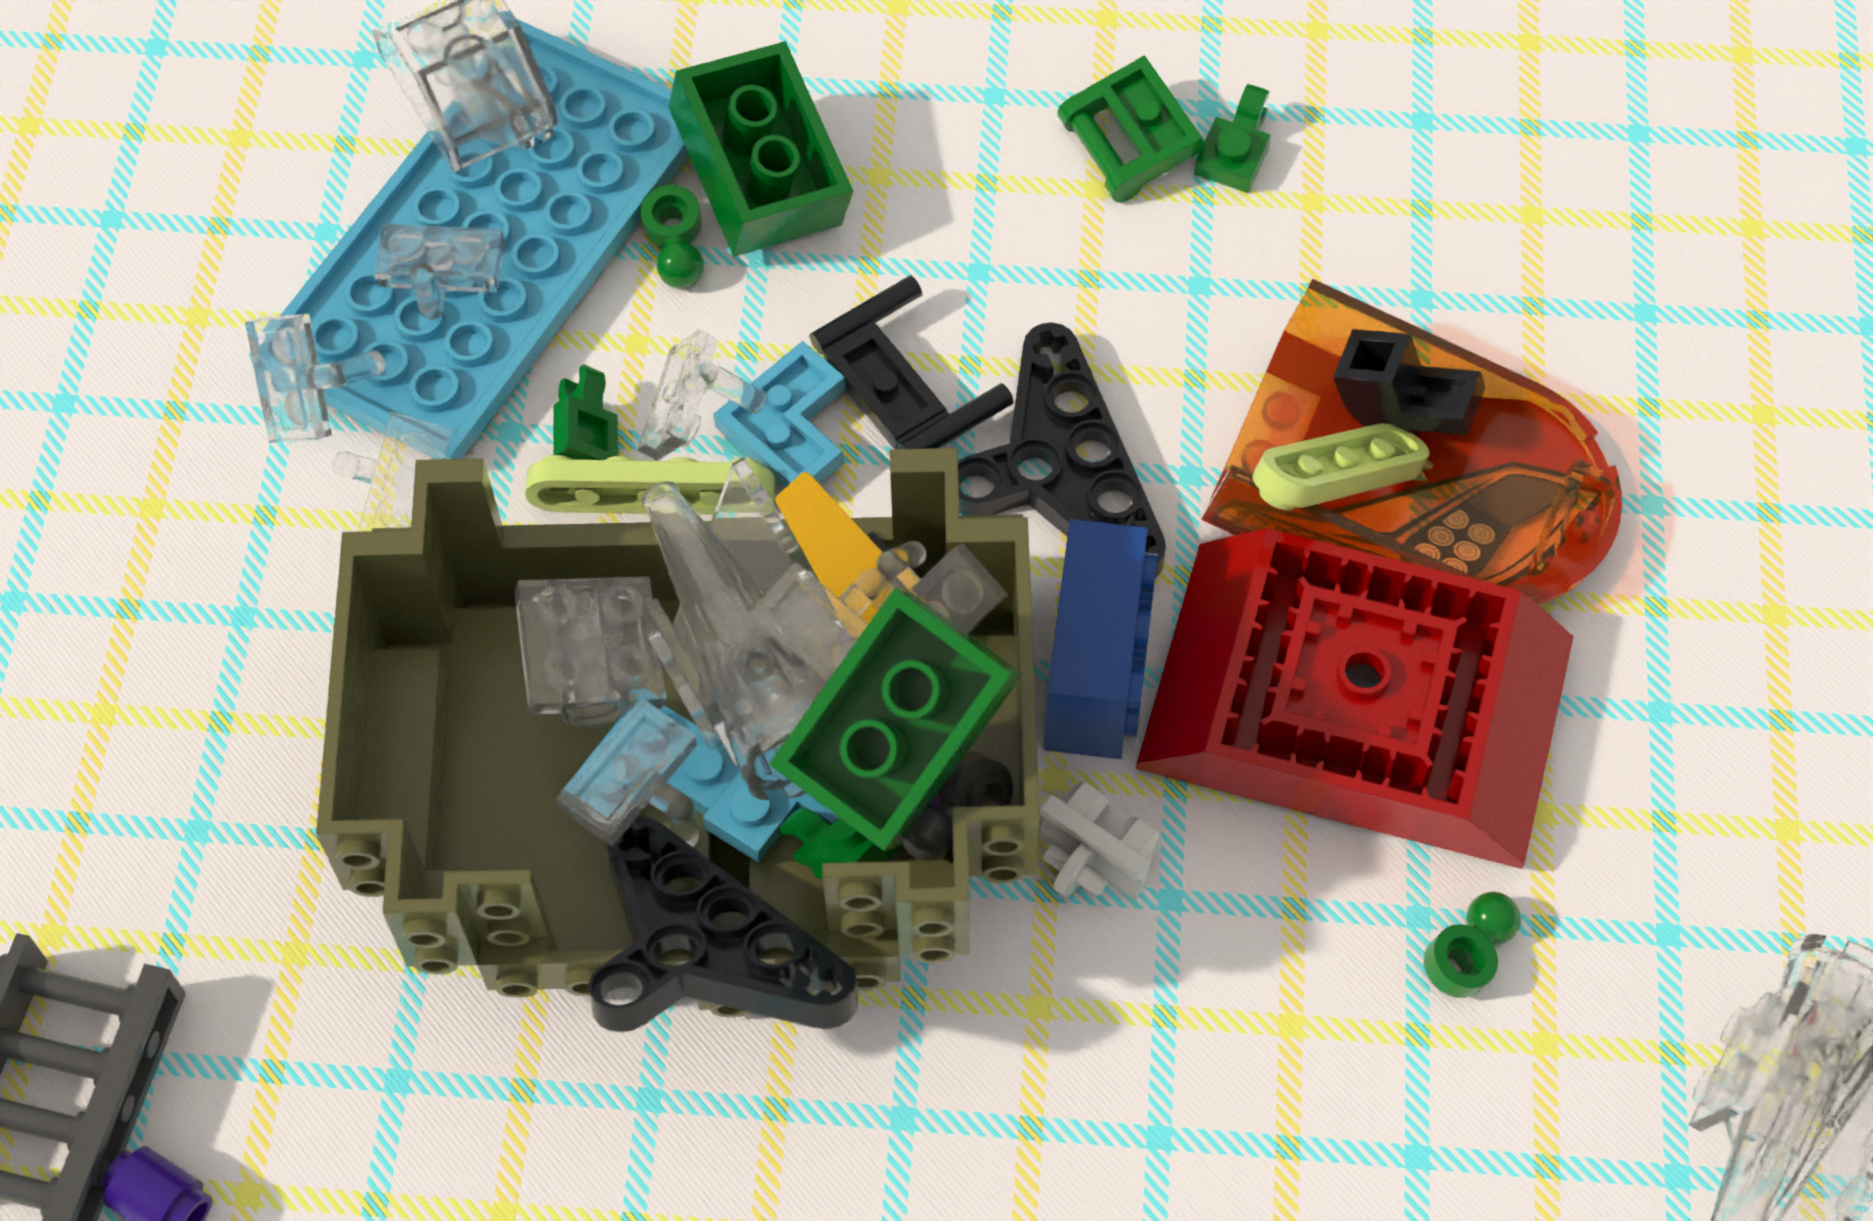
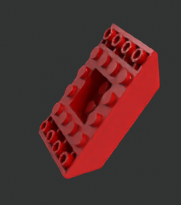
(1430, 754)

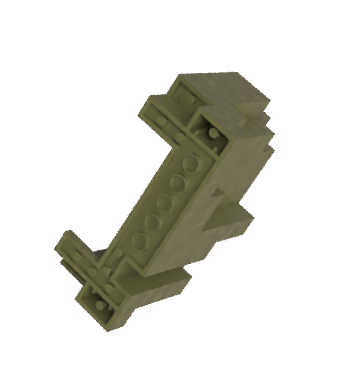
(451, 787)

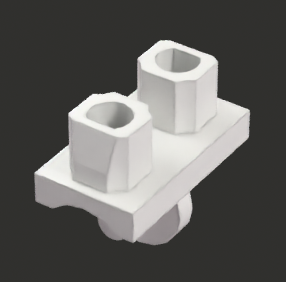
(1089, 853)

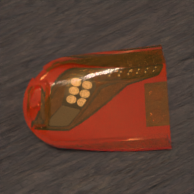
(1506, 505)

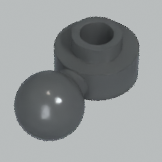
(933, 832)

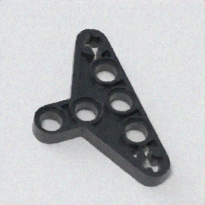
(1053, 435)
(725, 959)

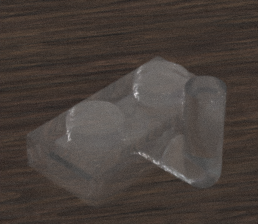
(438, 261)
(293, 381)
(683, 382)
(393, 473)
(954, 586)
(816, 621)
(630, 774)

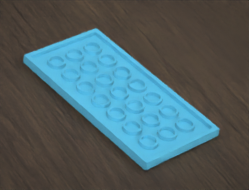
(562, 222)

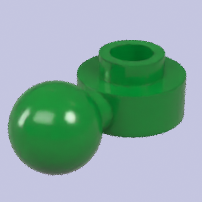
(679, 261)
(1491, 921)

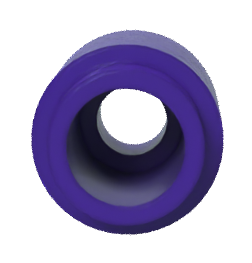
(153, 1189)

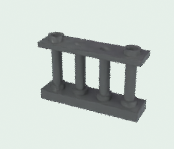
(118, 1073)

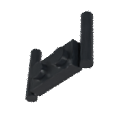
(888, 385)

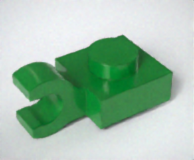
(1237, 147)
(580, 422)
(830, 842)

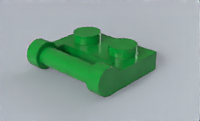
(1147, 118)

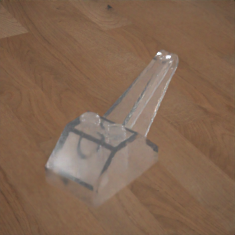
(469, 78)

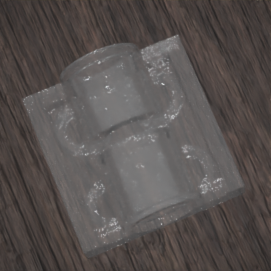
(588, 648)

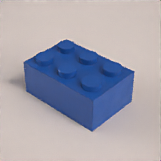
(1100, 639)

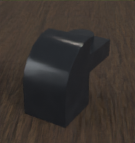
(1387, 384)

